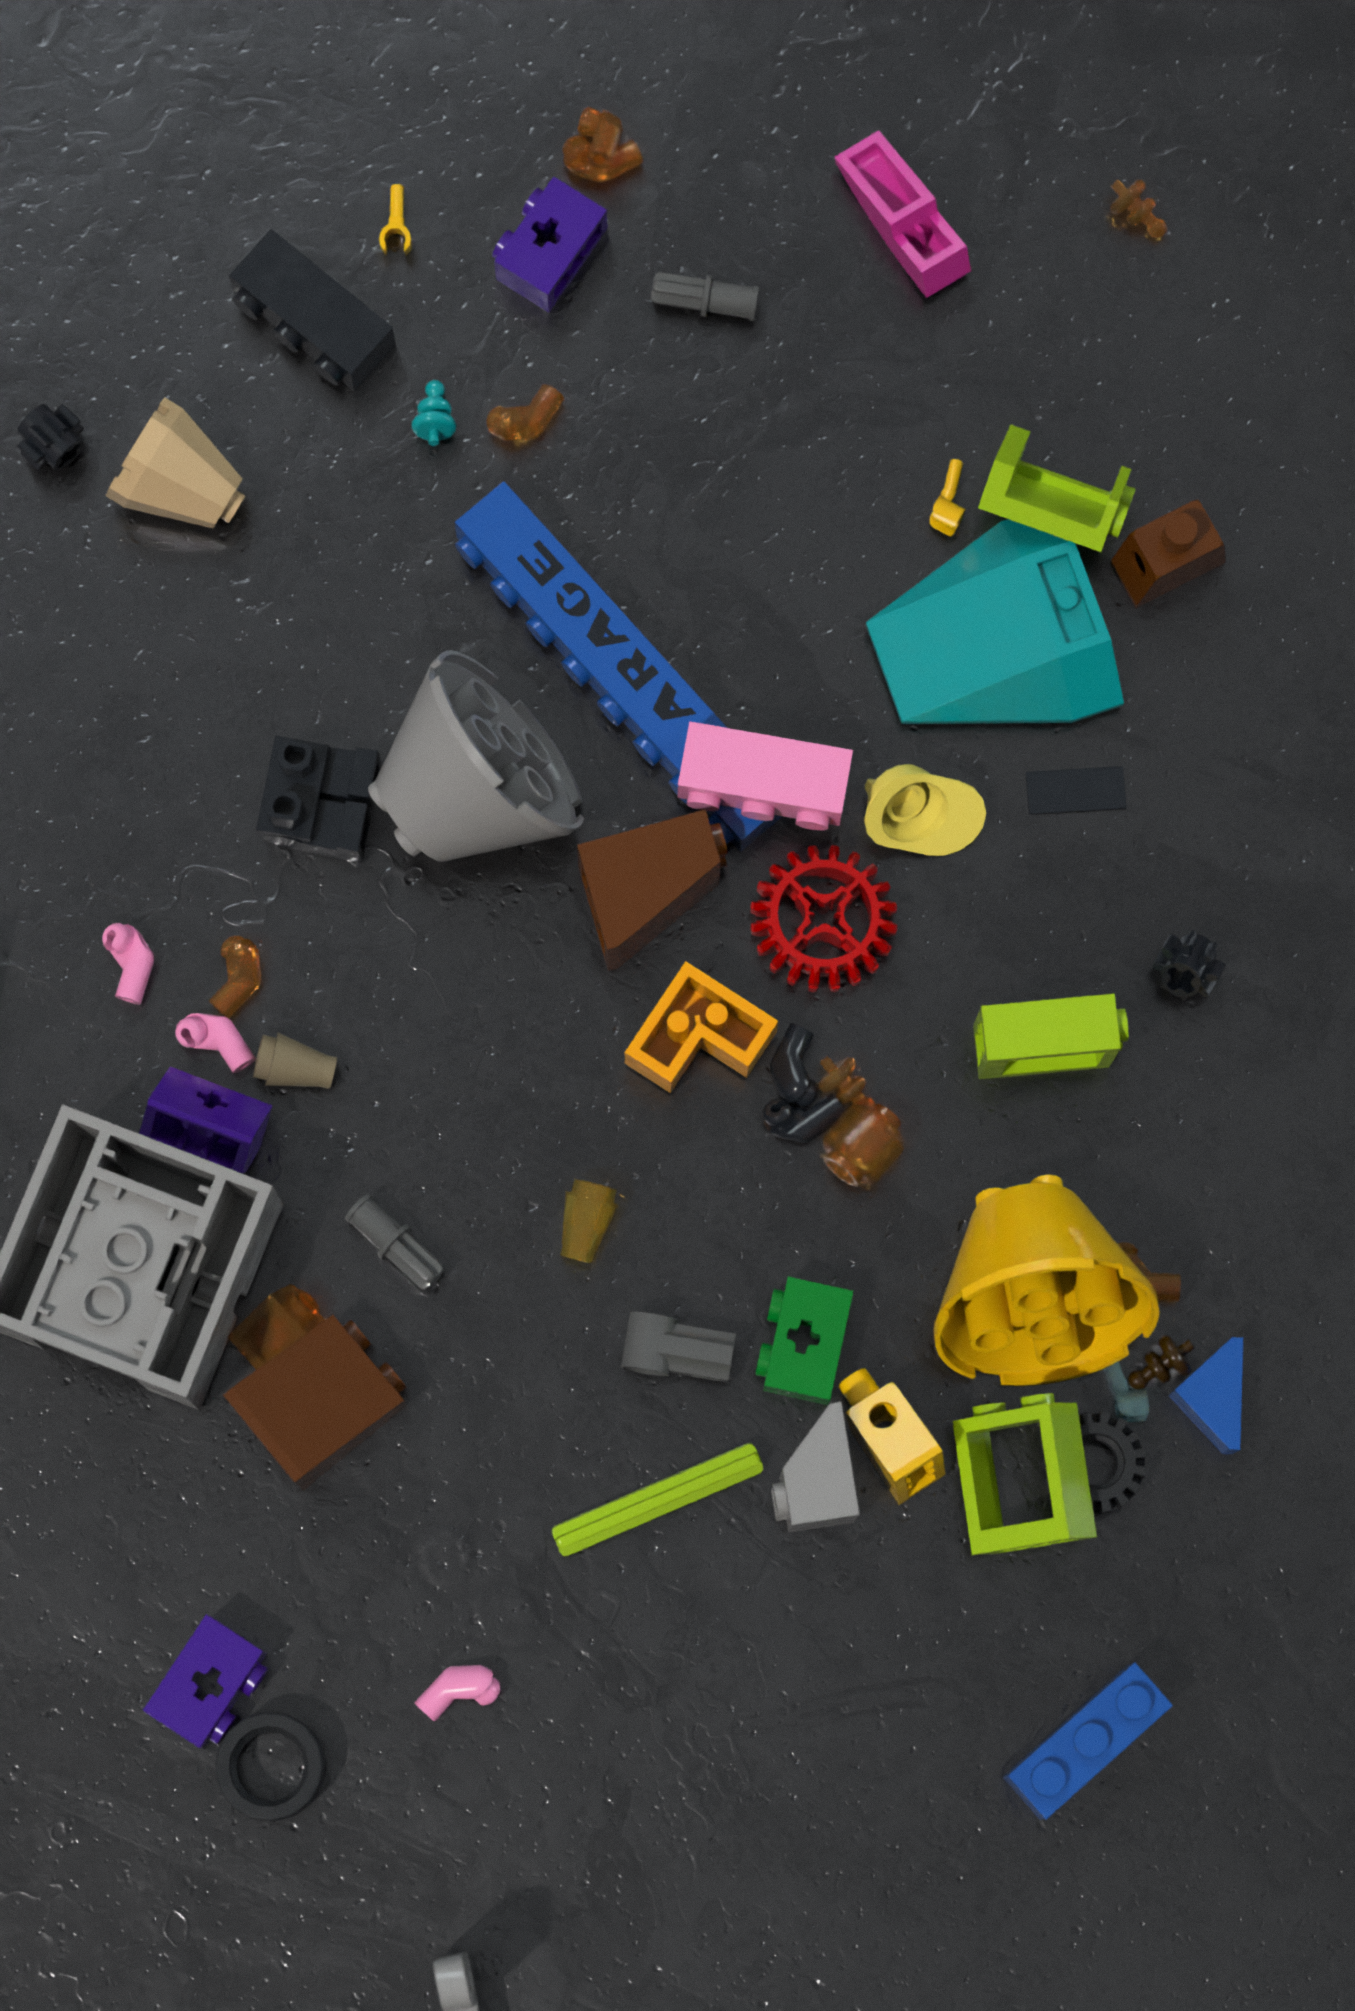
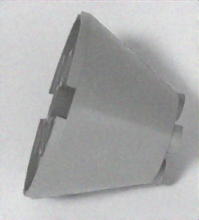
(473, 769)

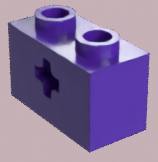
(547, 271)
(206, 1120)
(177, 1697)

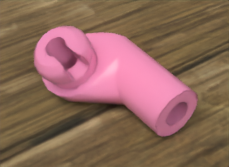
(133, 957)
(216, 1034)
(459, 1683)

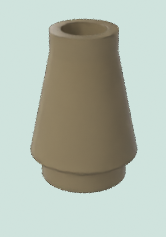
(291, 1063)

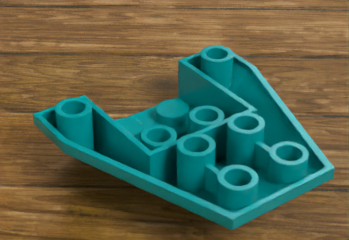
(999, 636)

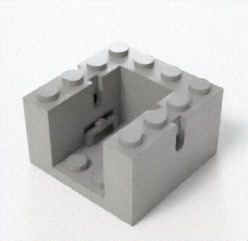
(108, 1232)

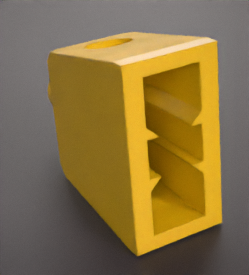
(901, 1453)

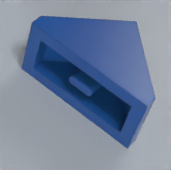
(1214, 1396)

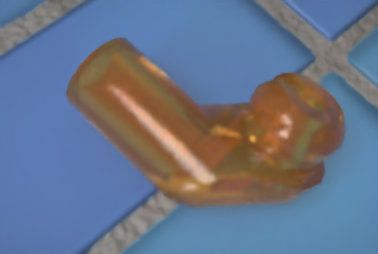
(606, 135)
(528, 421)

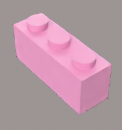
(764, 775)

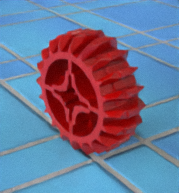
(841, 937)

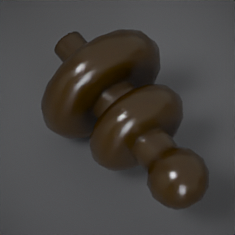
(1159, 1366)

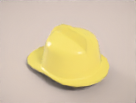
(922, 811)

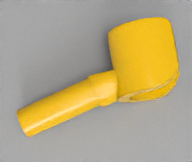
(396, 220)
(946, 514)

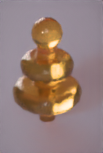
(1140, 210)
(838, 1076)

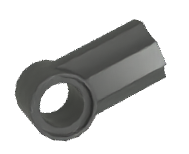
(662, 1347)

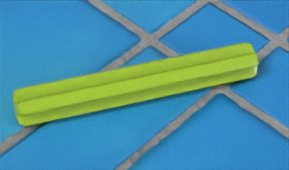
(657, 1499)

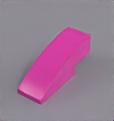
(904, 213)

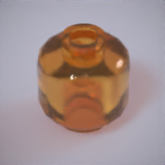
(863, 1144)

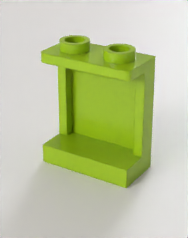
(1053, 500)

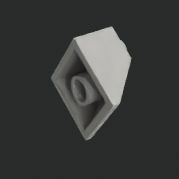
(818, 1478)

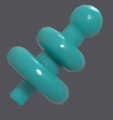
(434, 416)

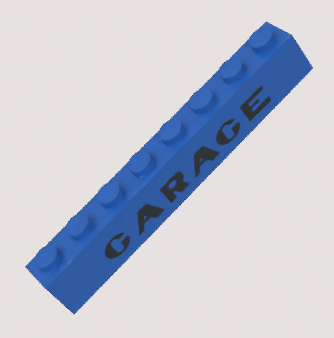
(593, 637)

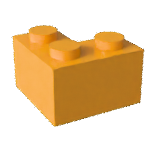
(697, 1016)

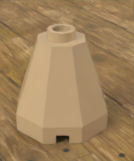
(177, 472)

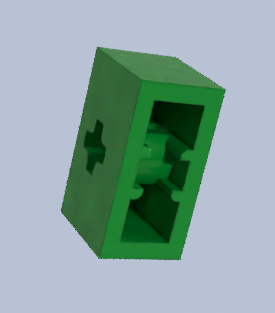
(826, 1314)

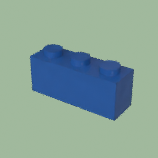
(1087, 1741)

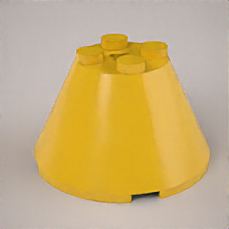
(1040, 1290)

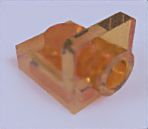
(276, 1324)

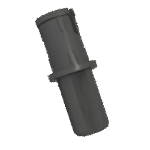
(705, 295)
(395, 1242)

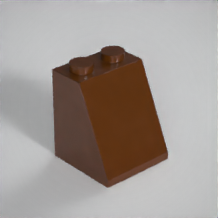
(648, 879)
(318, 1400)

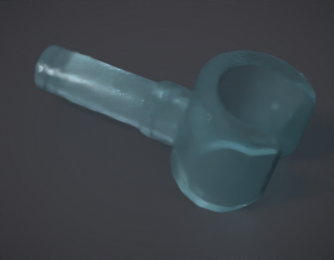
(1128, 1404)

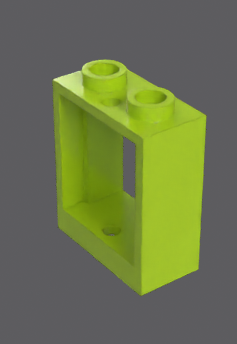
(1049, 1036)
(1064, 1467)

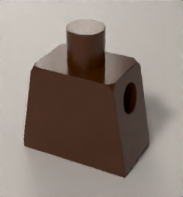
(1172, 550)

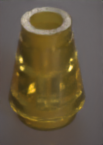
(586, 1219)

